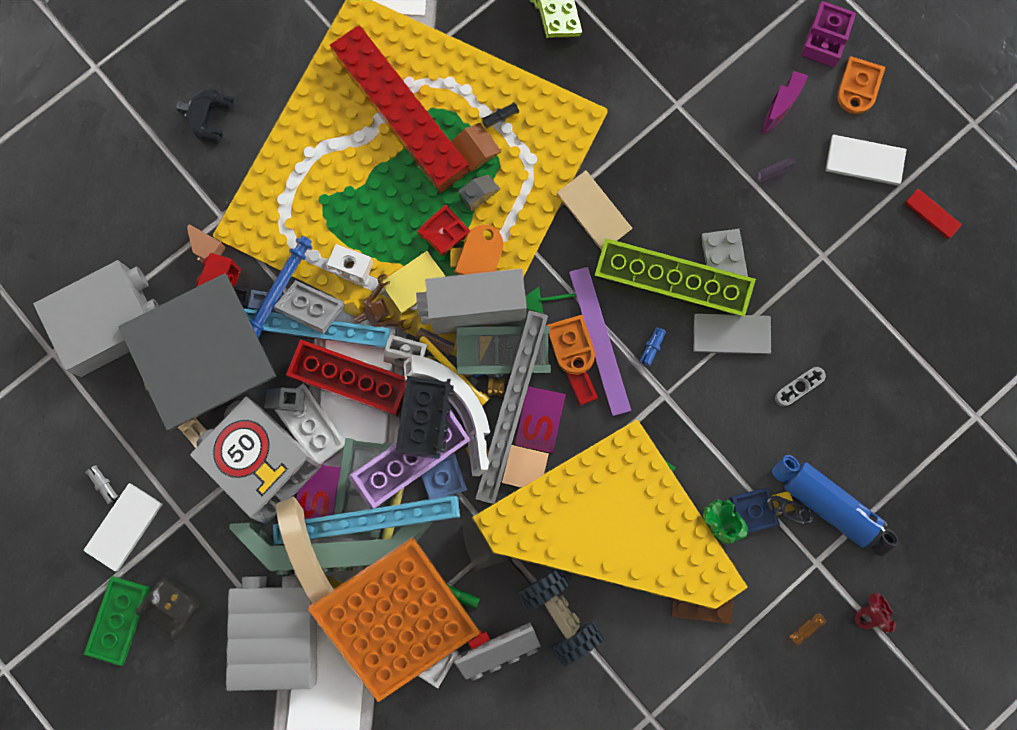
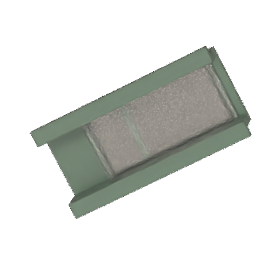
(494, 350)
(348, 498)

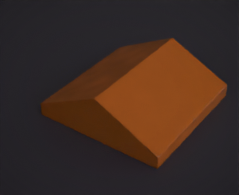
(476, 146)

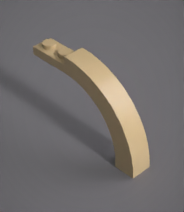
(300, 550)

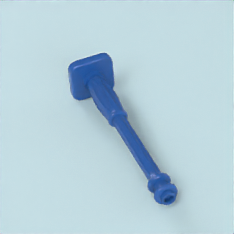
(283, 278)

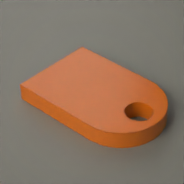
(859, 83)
(478, 253)
(572, 343)

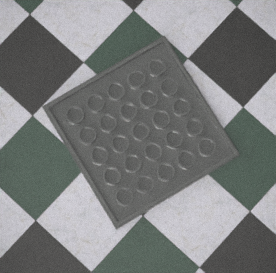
(197, 352)

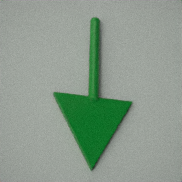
(534, 300)

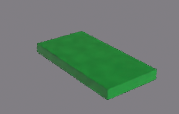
(116, 621)

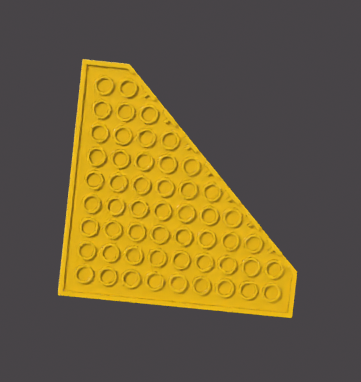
(616, 520)

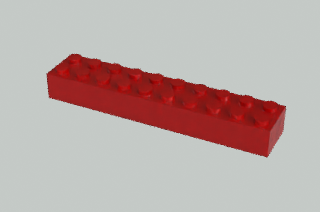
(399, 108)

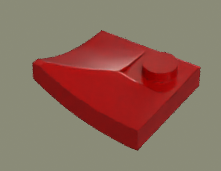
(443, 230)

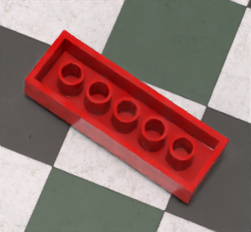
(348, 378)

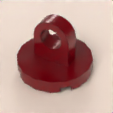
(879, 612)

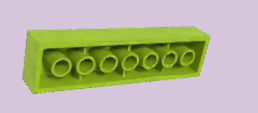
(675, 277)

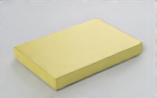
(410, 280)

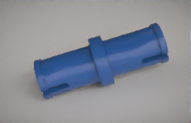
(652, 346)

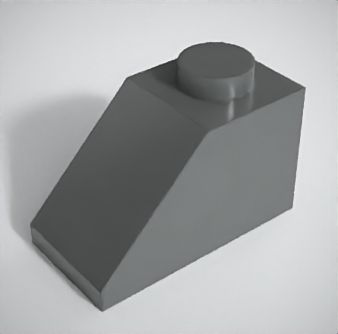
(478, 192)

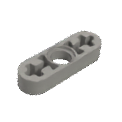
(792, 398)

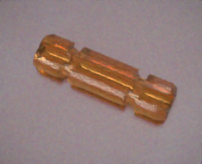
(808, 629)

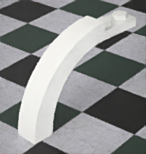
(463, 401)

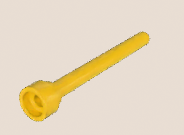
(483, 398)

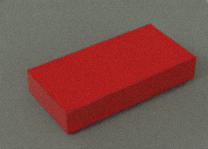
(582, 387)

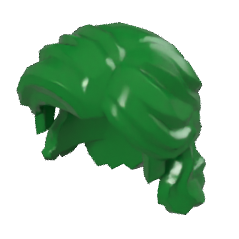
(724, 523)

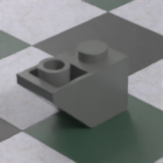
(285, 399)

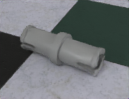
(102, 484)

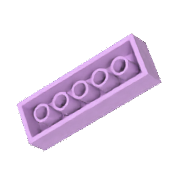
(393, 471)

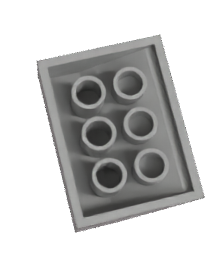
(498, 651)

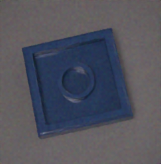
(753, 509)

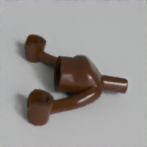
(378, 309)

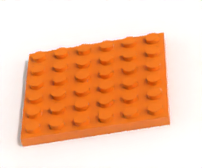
(394, 619)

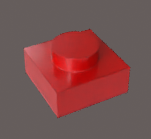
(479, 639)

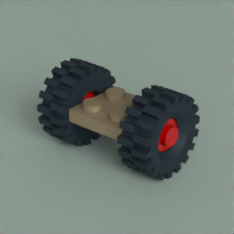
(577, 640)

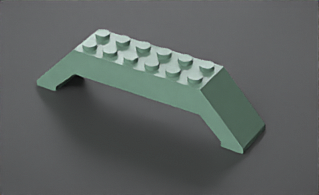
(329, 555)

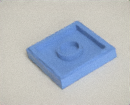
(444, 479)

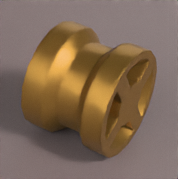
(496, 387)

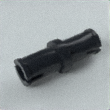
(500, 115)

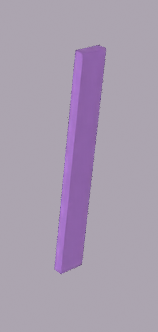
(600, 339)

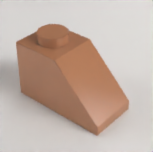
(203, 244)

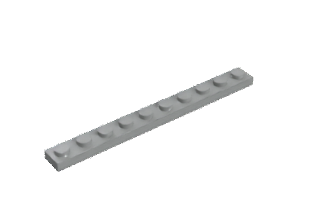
(511, 406)

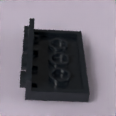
(424, 417)

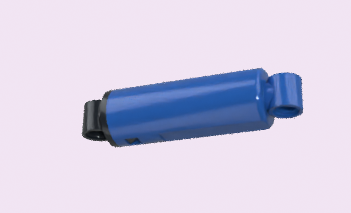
(835, 505)

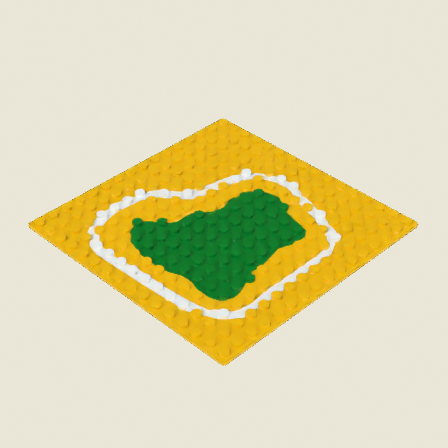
(349, 181)

